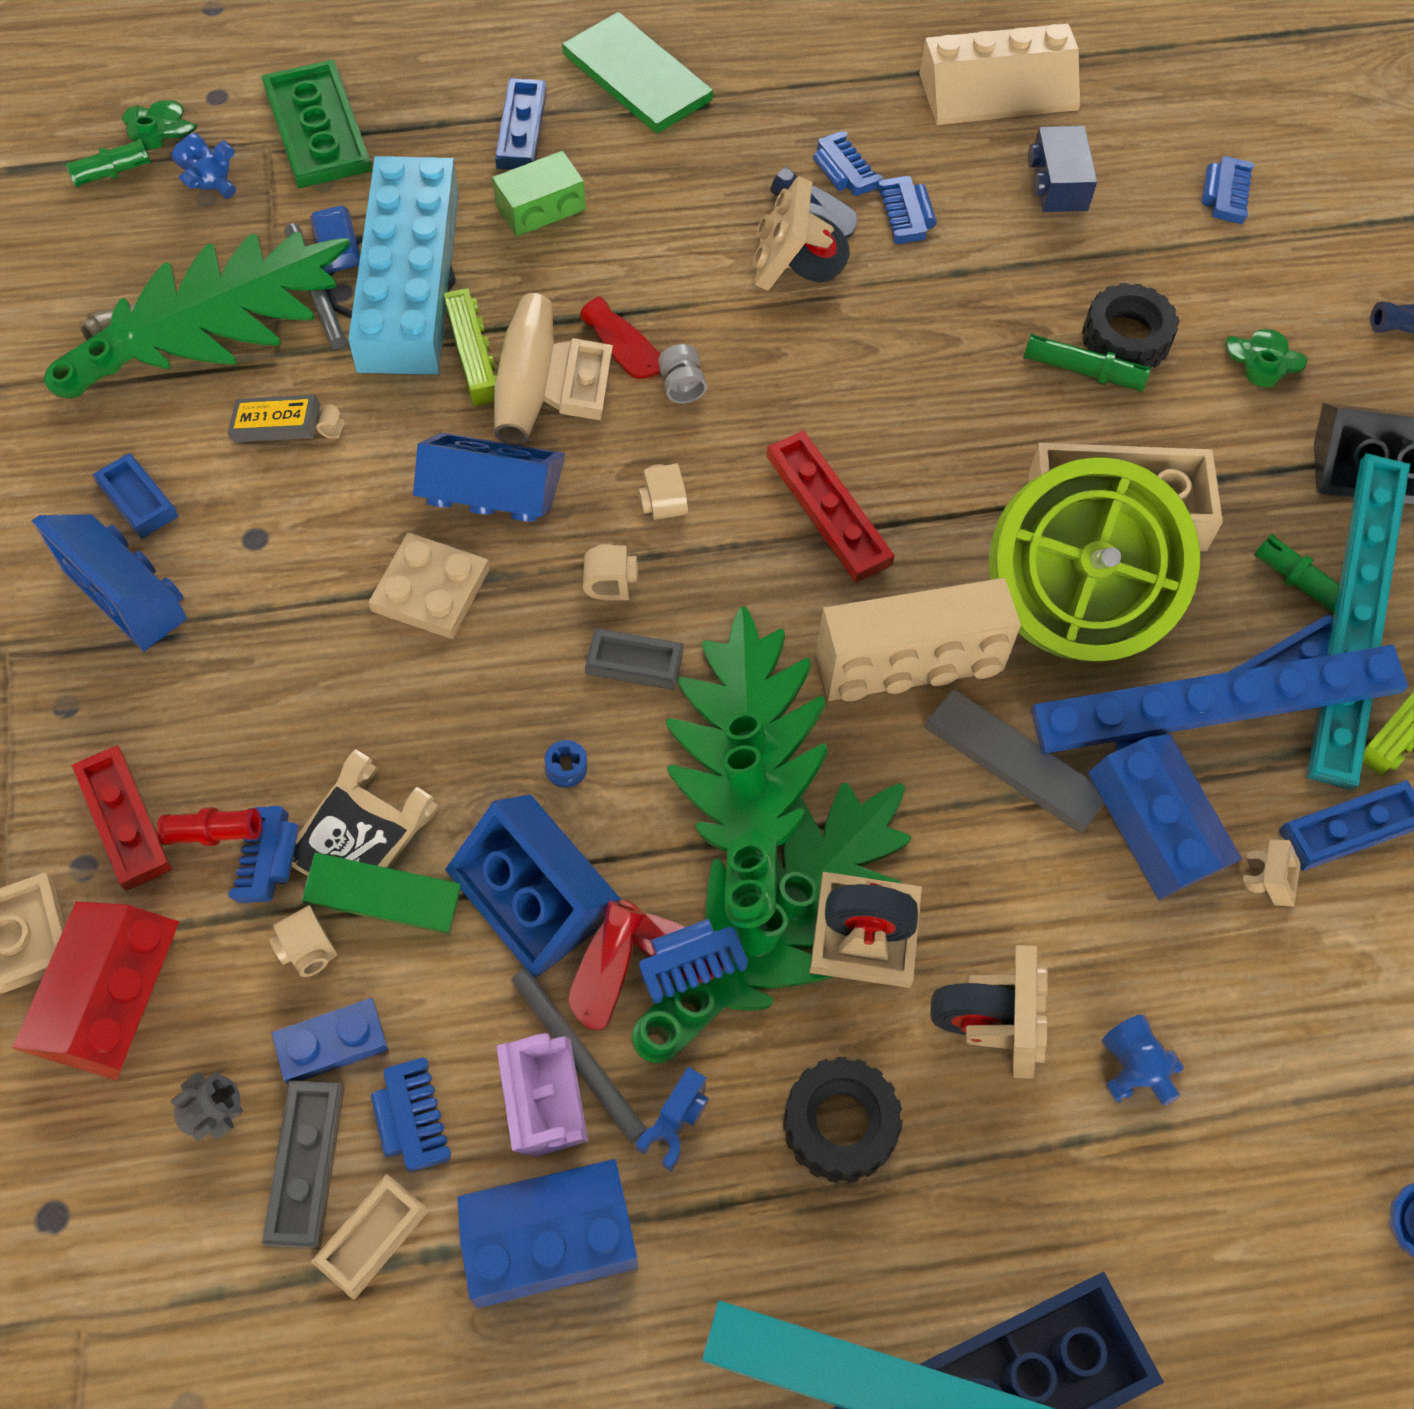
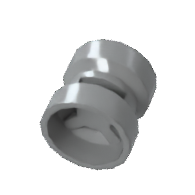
(682, 373)

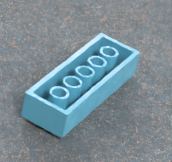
(404, 266)

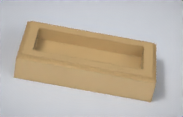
(370, 1236)

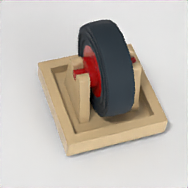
(798, 240)
(866, 930)
(1000, 1011)

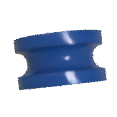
(553, 770)

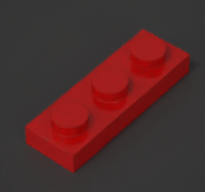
(121, 818)

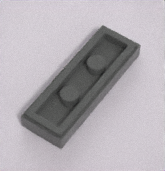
(303, 1165)

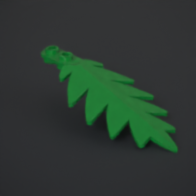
(203, 304)
(748, 758)
(851, 838)

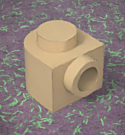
(663, 492)
(609, 572)
(303, 942)

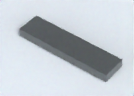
(1016, 760)

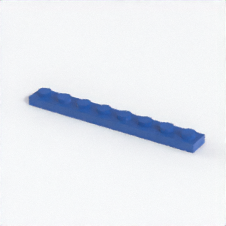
(1218, 699)

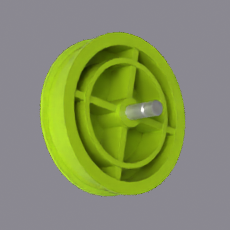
(1096, 559)

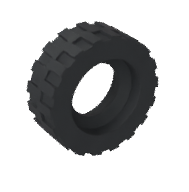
(1135, 303)
(877, 1098)

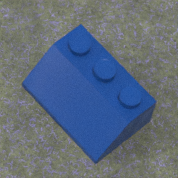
(487, 475)
(113, 576)
(1163, 814)
(530, 882)
(545, 1233)

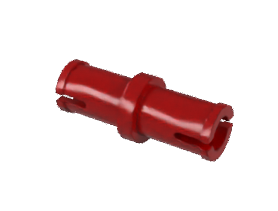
(209, 826)

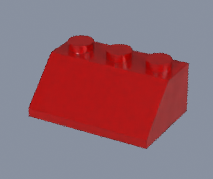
(97, 987)

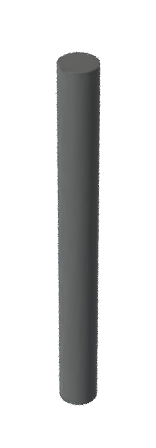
(323, 306)
(584, 1061)

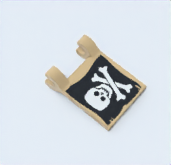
(359, 824)

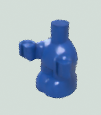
(204, 167)
(1143, 1061)

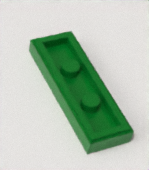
(381, 893)

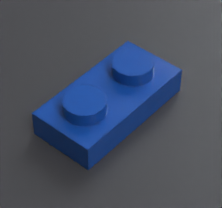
(329, 1041)

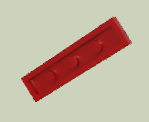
(830, 506)

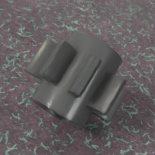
(207, 1106)

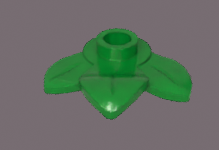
(156, 123)
(1265, 357)

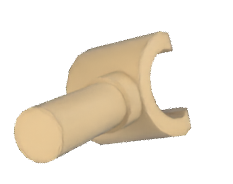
(329, 422)

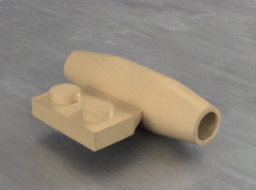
(536, 370)

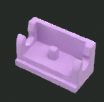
(541, 1094)

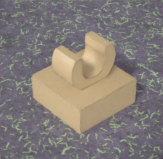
(1279, 873)

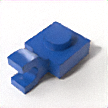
(682, 1106)

